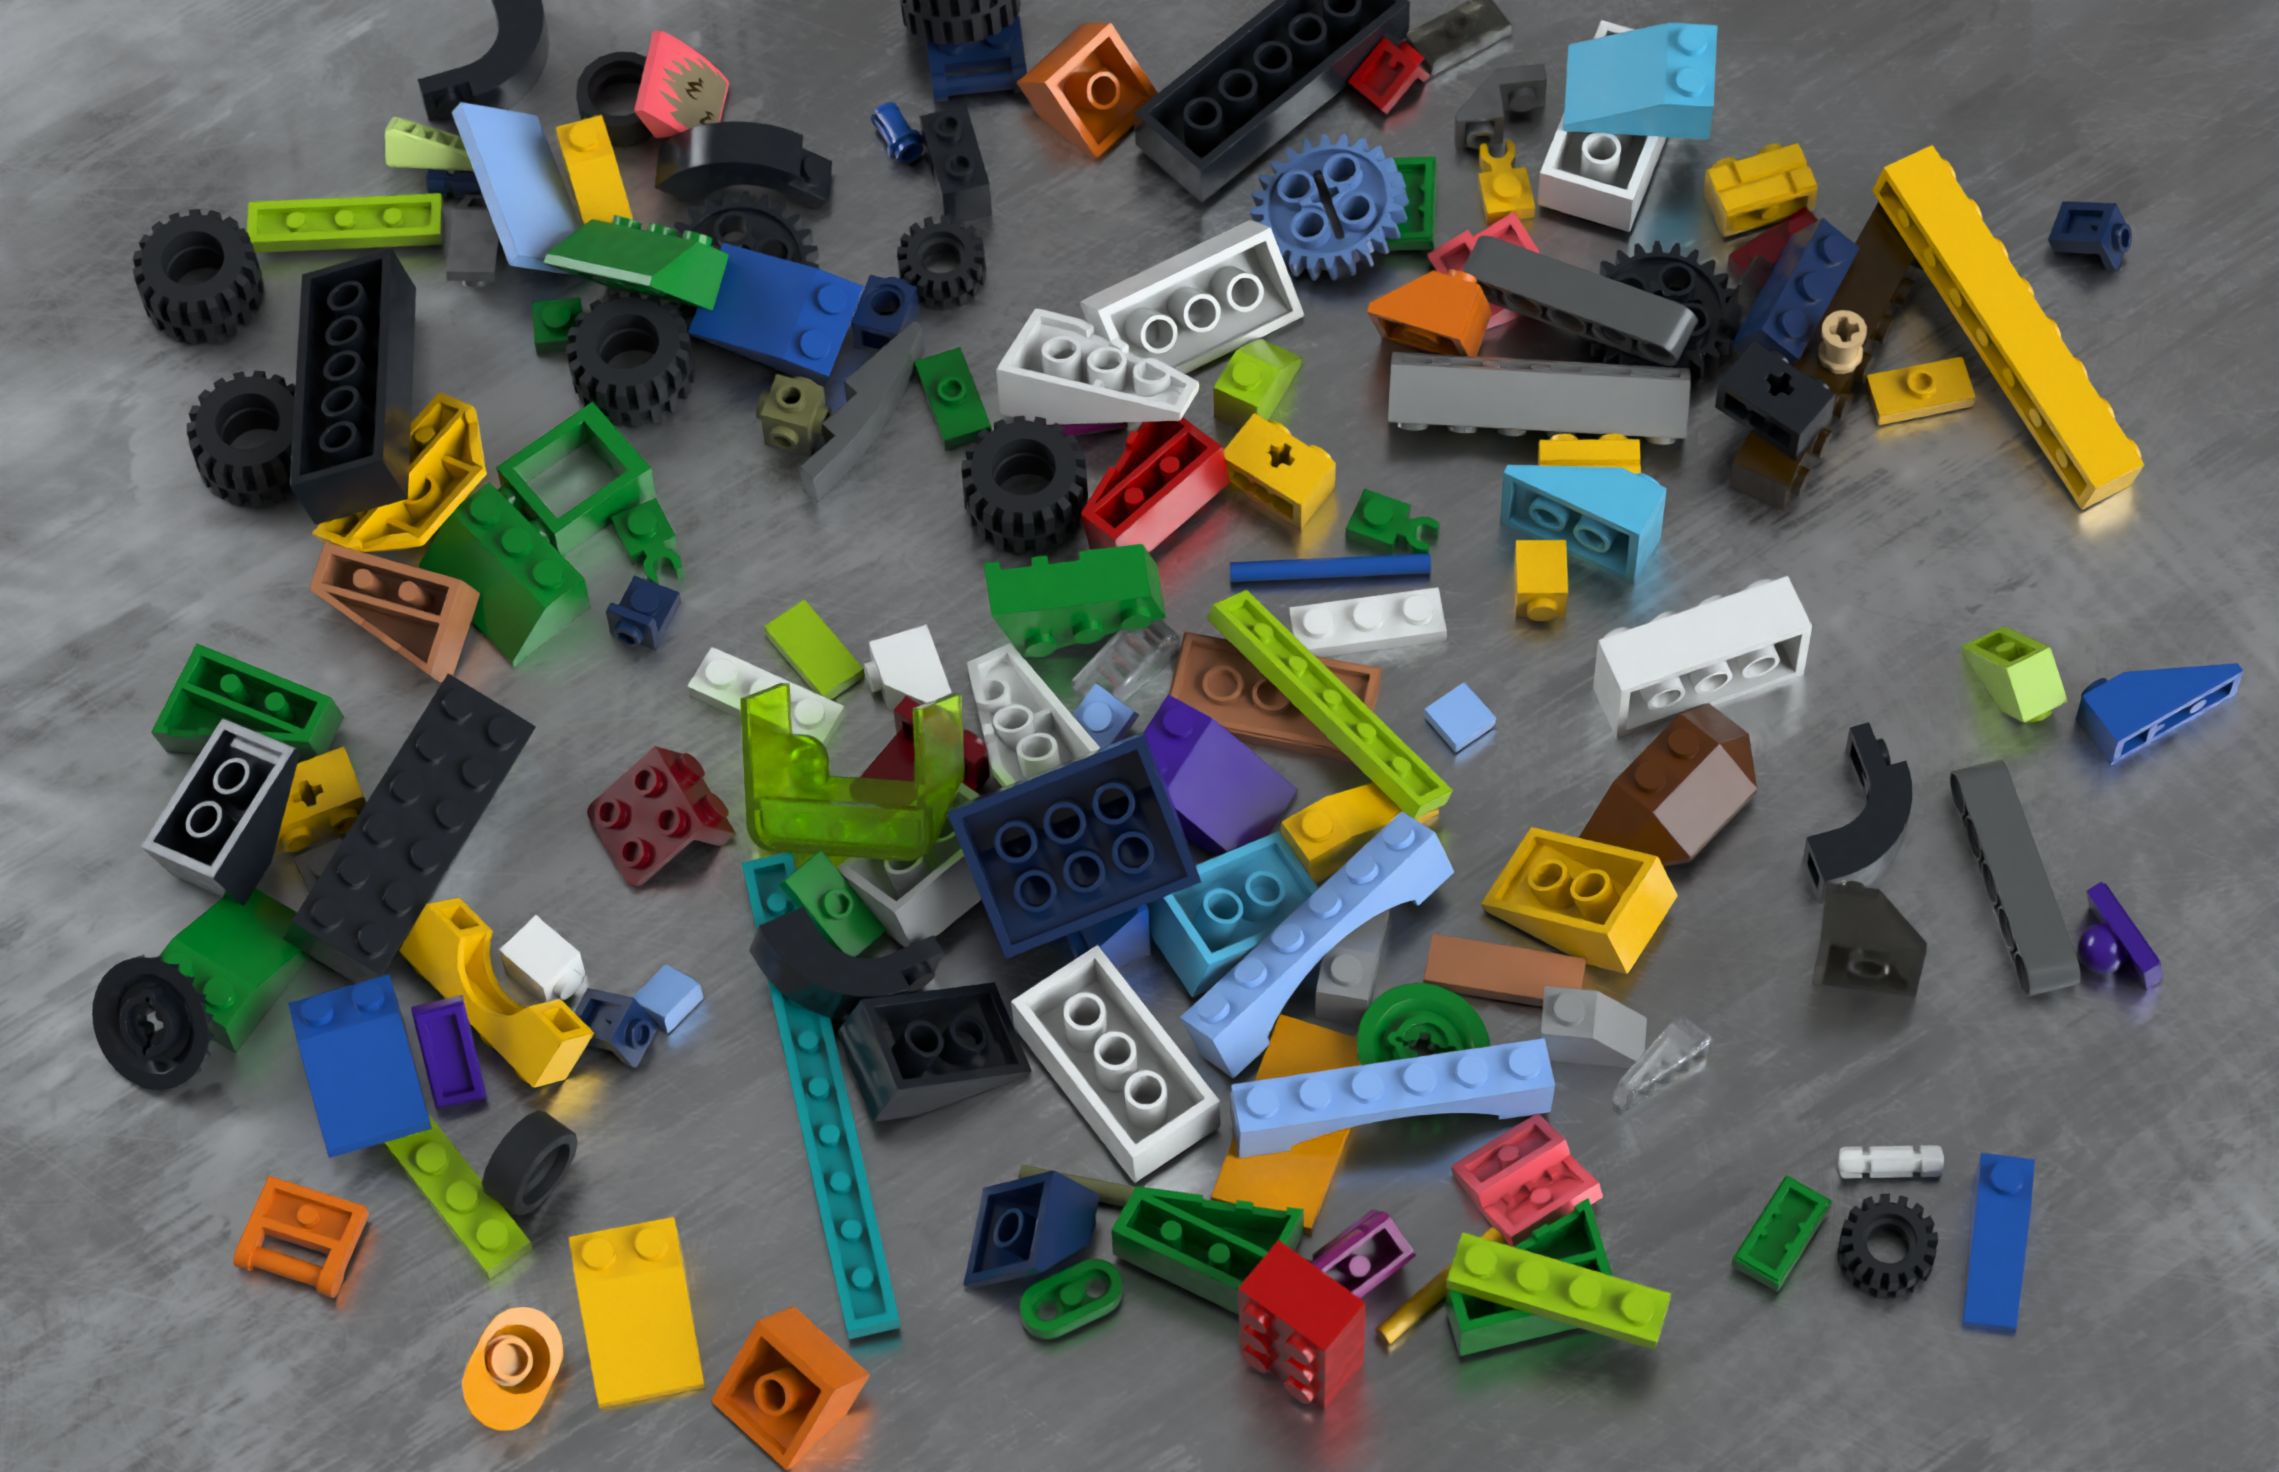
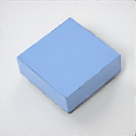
(1460, 717)

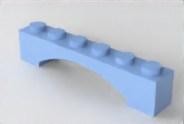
(1240, 1009)
(1487, 1080)

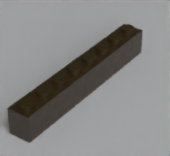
(1872, 289)

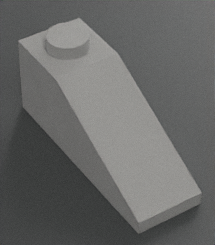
(1350, 973)

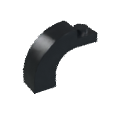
(503, 73)
(741, 154)
(1872, 840)
(828, 980)

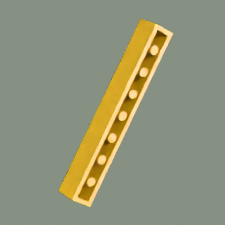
(2008, 327)

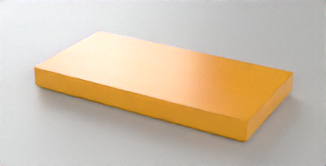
(1305, 1173)

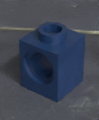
(881, 294)

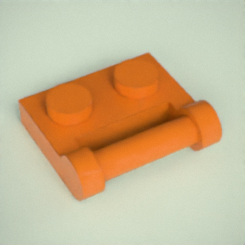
(306, 1220)

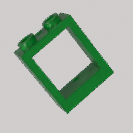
(592, 515)

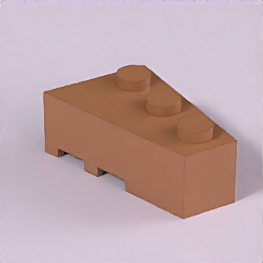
(401, 605)

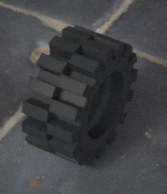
(939, 239)
(1897, 1218)

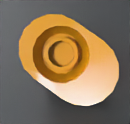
(512, 1368)

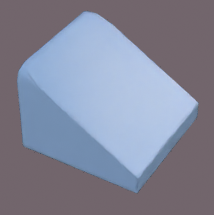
(669, 997)

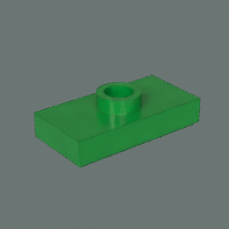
(1421, 187)
(952, 397)
(832, 905)
(1781, 1233)

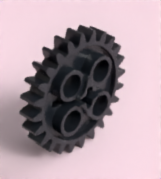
(764, 231)
(1701, 294)

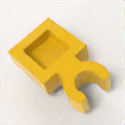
(1503, 186)

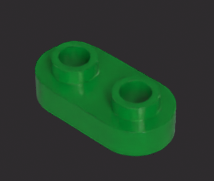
(1068, 1297)

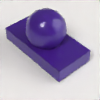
(2116, 940)
(448, 1051)

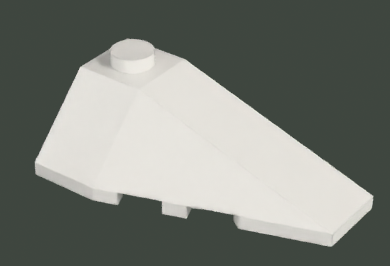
(1078, 377)
(1022, 718)

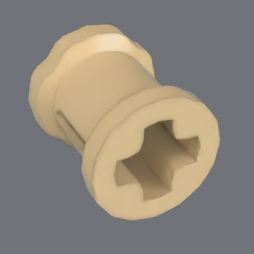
(1843, 341)

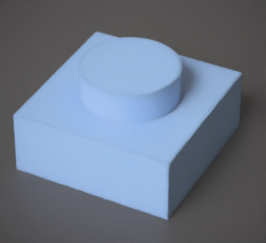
(1104, 716)

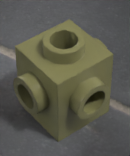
(793, 414)

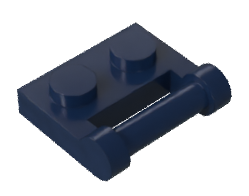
(991, 53)

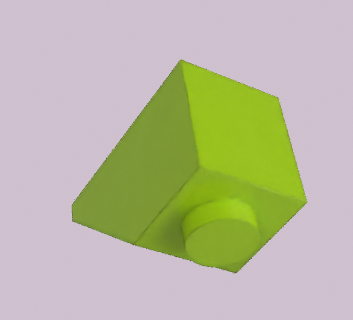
(1254, 382)
(2017, 673)

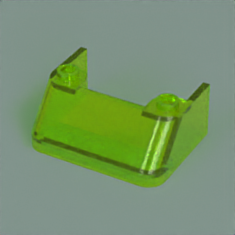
(805, 810)

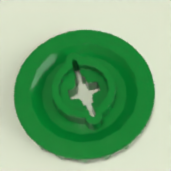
(1416, 1013)

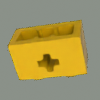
(1279, 470)
(338, 799)

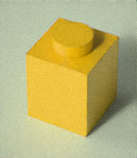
(1540, 579)

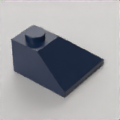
(1029, 1227)

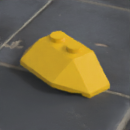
(443, 471)

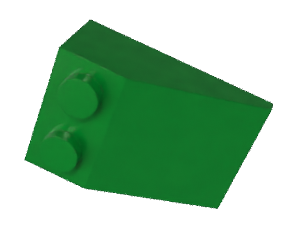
(238, 962)

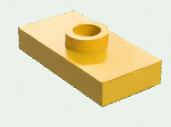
(1920, 390)

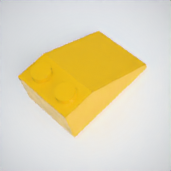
(1583, 897)
(636, 1312)

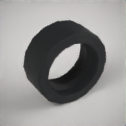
(599, 75)
(529, 1162)

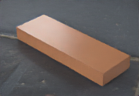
(1499, 970)

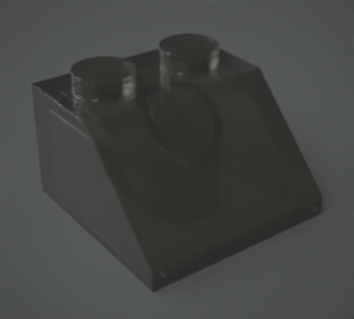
(1866, 943)

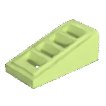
(423, 147)

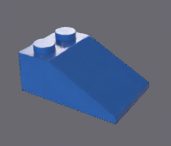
(779, 313)
(359, 1066)

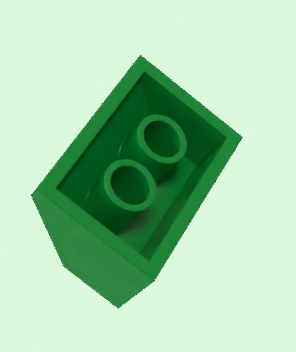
(644, 261)
(521, 577)

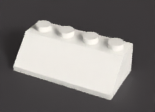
(1200, 300)

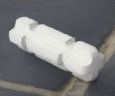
(1891, 1161)

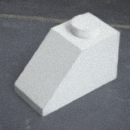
(906, 667)

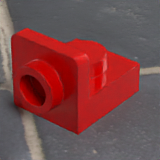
(1388, 73)

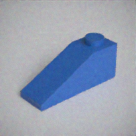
(2150, 703)
(1997, 1241)

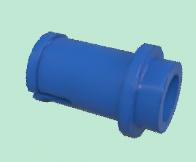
(902, 141)

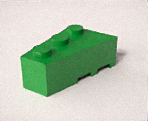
(1075, 600)
(227, 688)
(1201, 1241)
(1488, 1325)

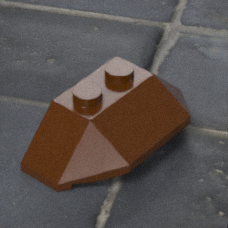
(1678, 789)

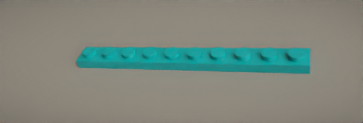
(827, 1132)

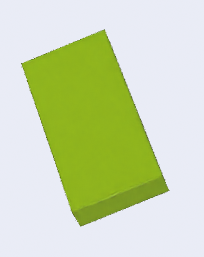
(814, 651)

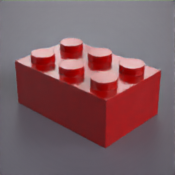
(1300, 1326)

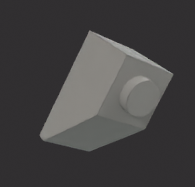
(1591, 1028)

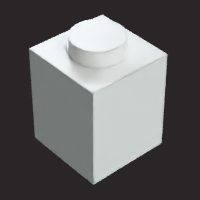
(543, 962)

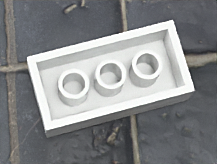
(1598, 173)
(1701, 655)
(1116, 1063)

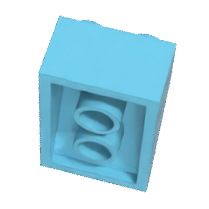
(1643, 82)
(1600, 512)
(1230, 912)

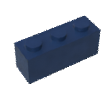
(1798, 291)

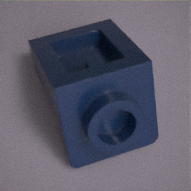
(2091, 230)
(643, 613)
(617, 1024)

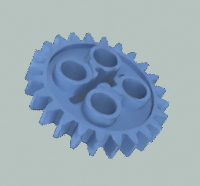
(1372, 191)

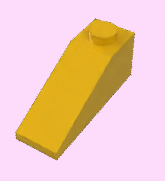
(592, 170)
(1339, 827)

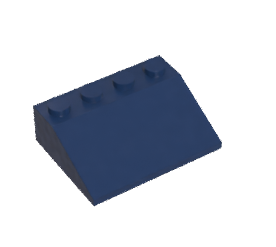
(1074, 845)

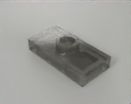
(1458, 34)

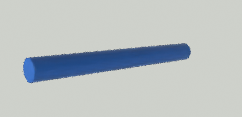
(1330, 567)

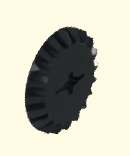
(130, 1042)

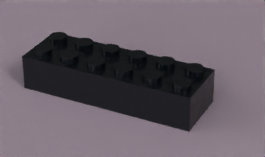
(1261, 86)
(353, 387)
(409, 832)

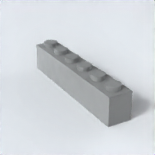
(1538, 396)

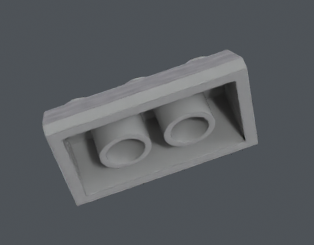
(920, 894)

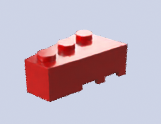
(1155, 485)

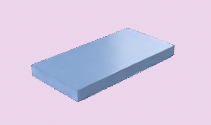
(517, 182)

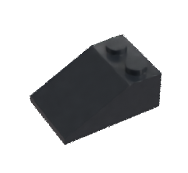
(226, 813)
(931, 1049)

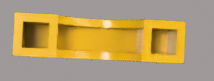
(453, 953)

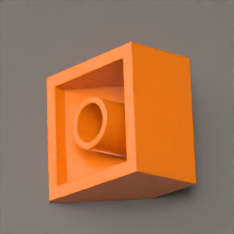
(1088, 88)
(1435, 314)
(789, 1386)

